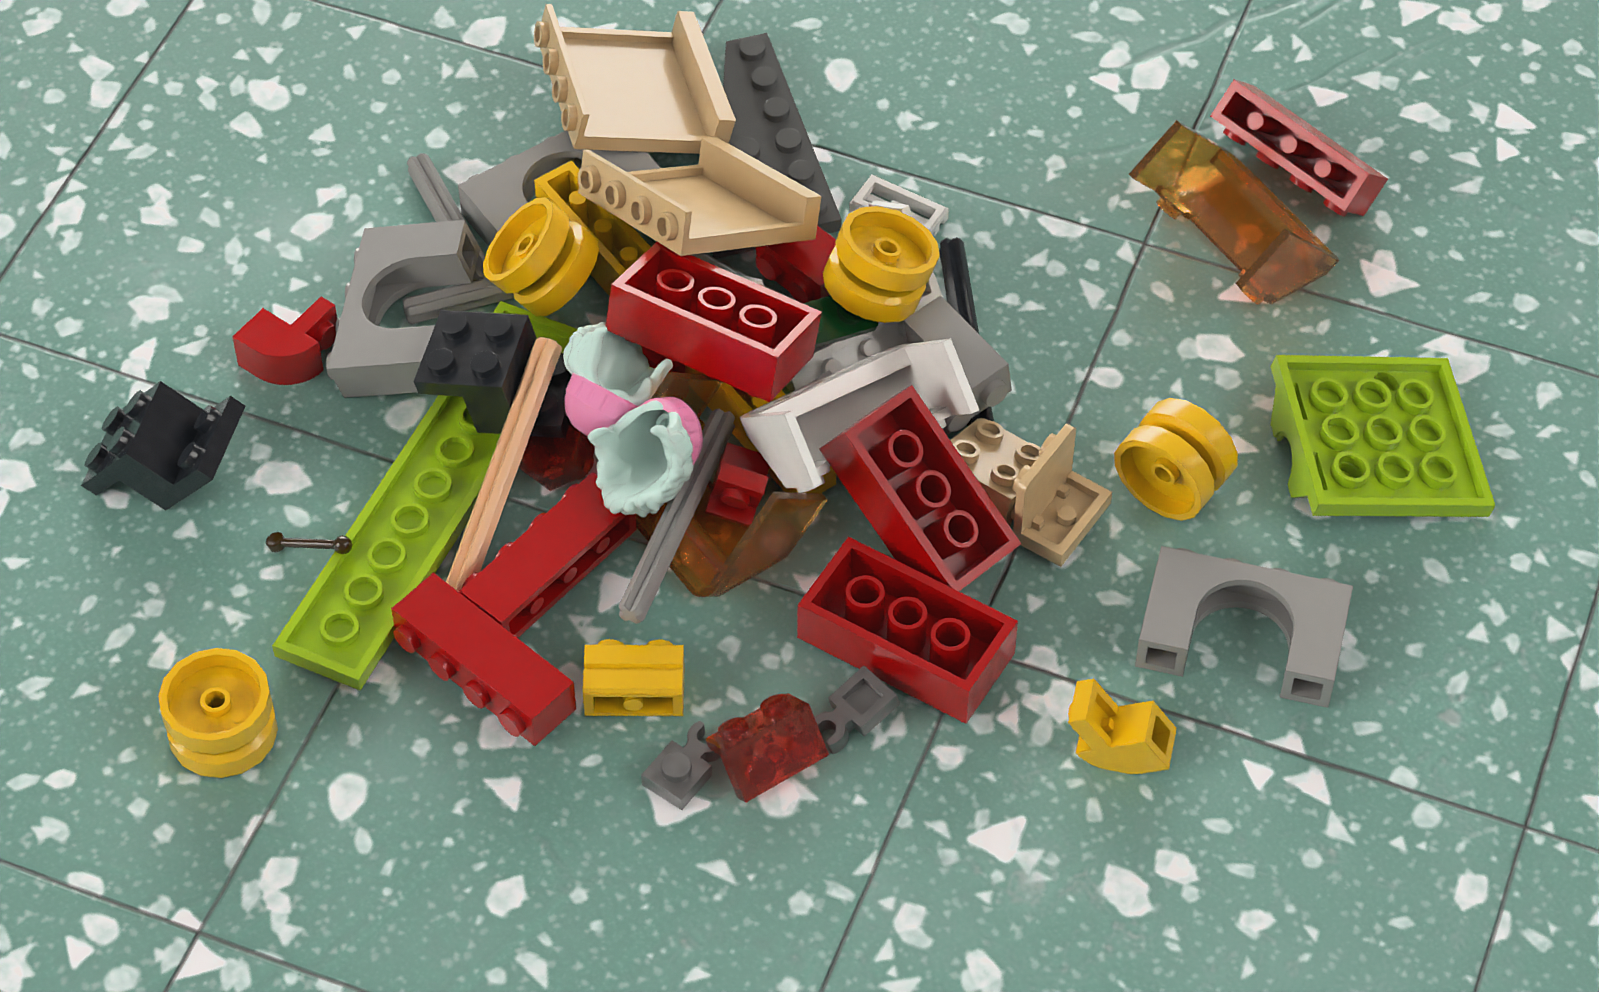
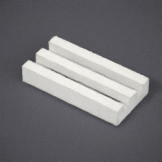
(937, 213)

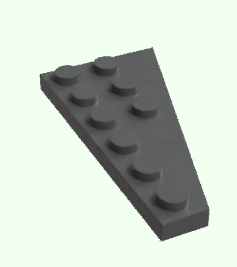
(770, 123)

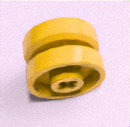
(541, 257)
(880, 264)
(1176, 459)
(218, 712)

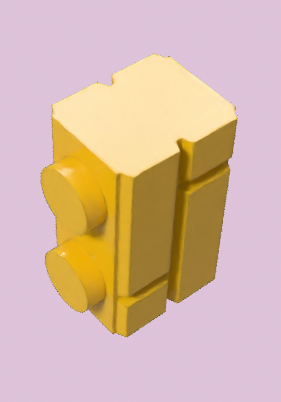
(633, 679)

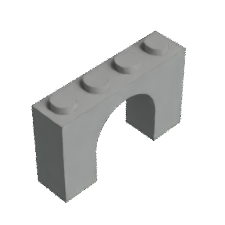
(500, 191)
(386, 267)
(982, 365)
(1304, 607)

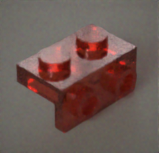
(558, 460)
(768, 745)

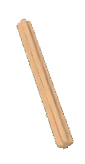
(505, 461)

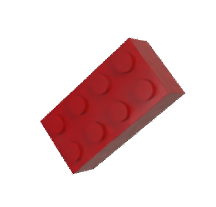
(713, 321)
(920, 492)
(907, 629)

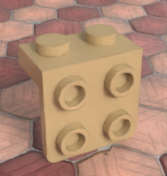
(995, 460)
(1054, 502)

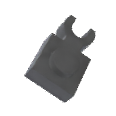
(856, 704)
(681, 770)

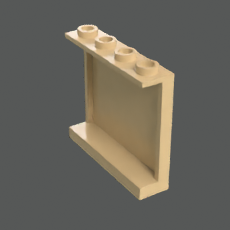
(635, 86)
(706, 206)

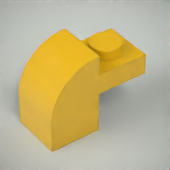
(1123, 737)

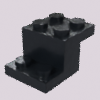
(483, 362)
(162, 445)

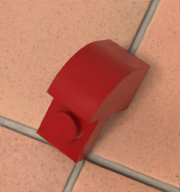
(284, 351)
(738, 485)

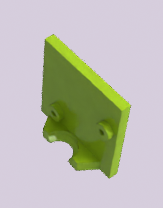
(1378, 437)

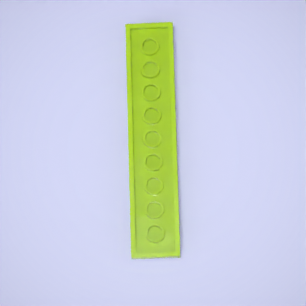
(397, 538)

